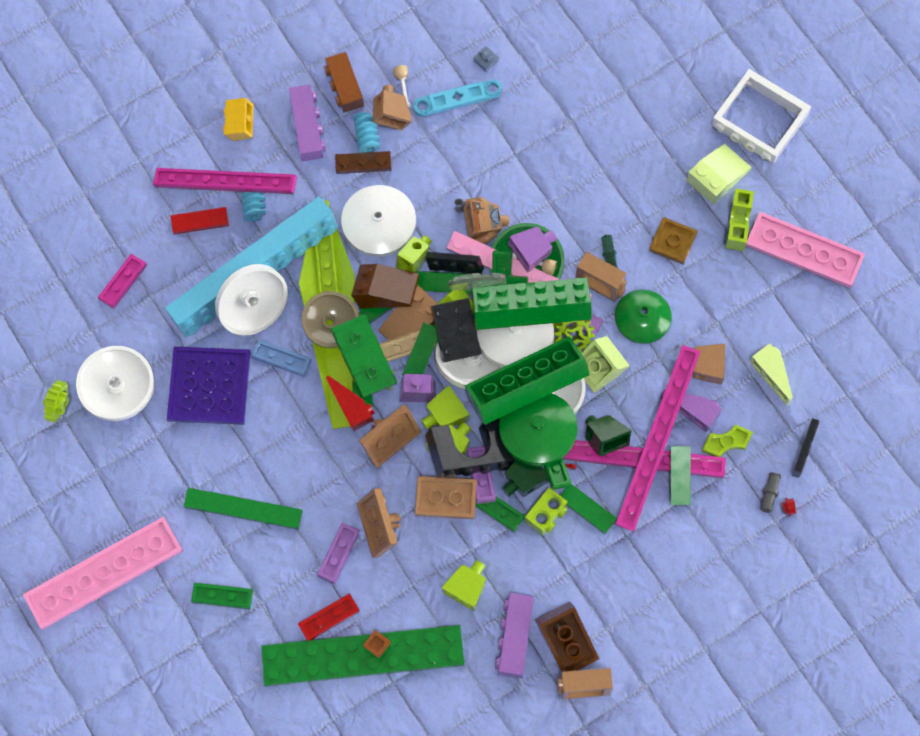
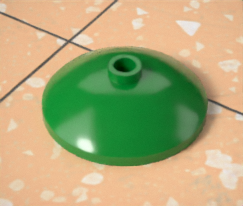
(643, 327)

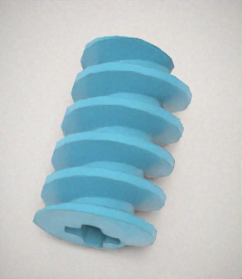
(366, 132)
(253, 206)

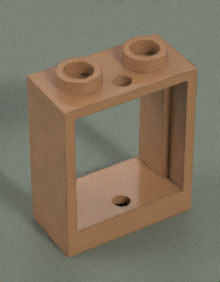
(602, 276)
(585, 683)

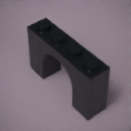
(451, 462)

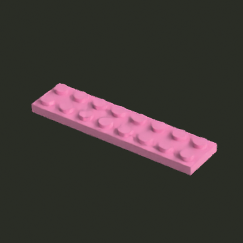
(102, 573)

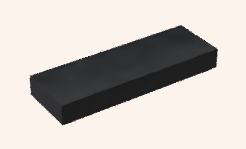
(805, 448)

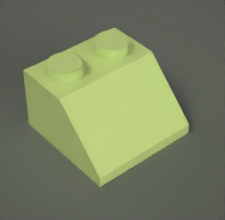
(603, 363)

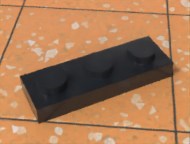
(454, 262)

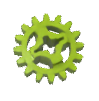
(576, 327)
(56, 401)

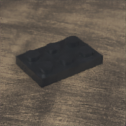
(456, 330)

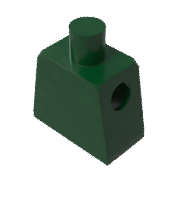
(606, 434)
(524, 479)

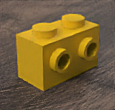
(238, 119)

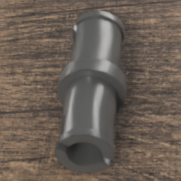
(770, 492)

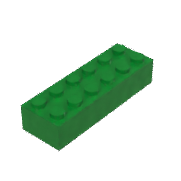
(532, 303)
(527, 380)

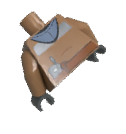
(481, 218)

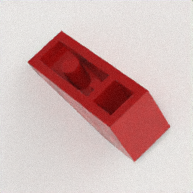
(353, 406)

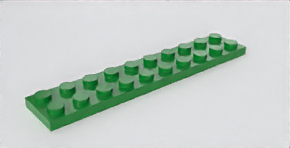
(348, 658)

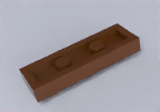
(363, 162)

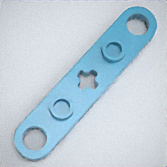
(469, 95)

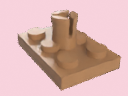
(389, 436)
(446, 497)
(378, 523)

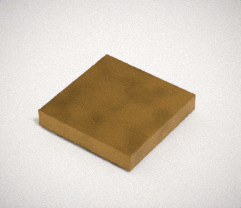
(673, 240)

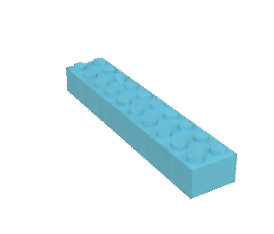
(274, 249)

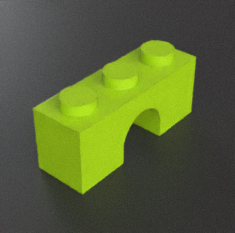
(739, 219)

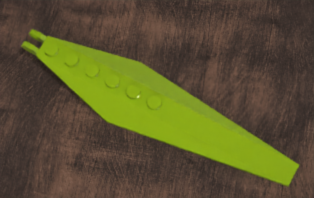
(323, 270)

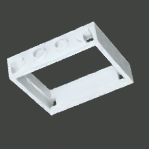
(777, 95)

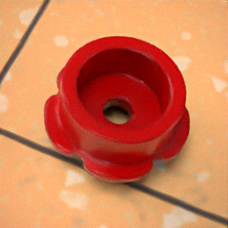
(789, 506)

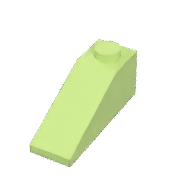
(772, 369)

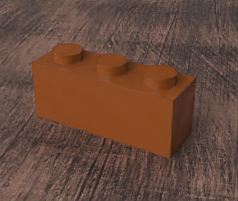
(343, 82)

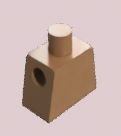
(391, 109)
(710, 363)

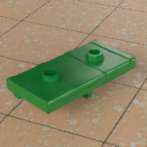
(363, 356)

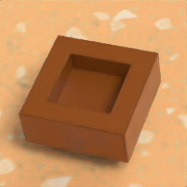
(376, 644)

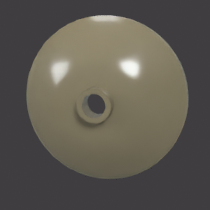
(325, 307)

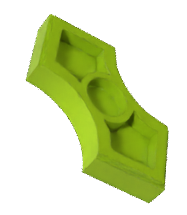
(718, 444)

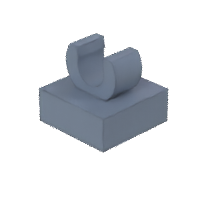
(486, 58)

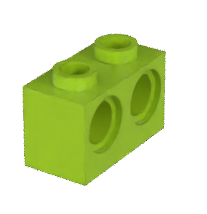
(542, 509)

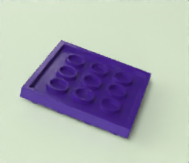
(208, 385)

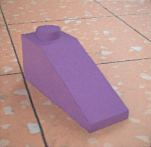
(699, 410)

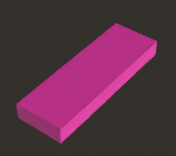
(122, 281)

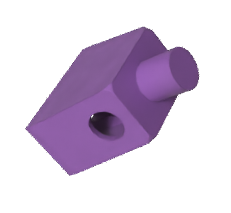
(532, 246)
(417, 388)

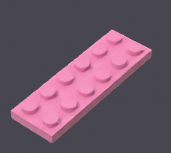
(805, 249)

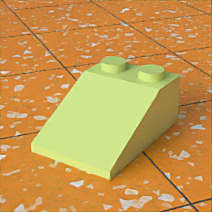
(717, 173)

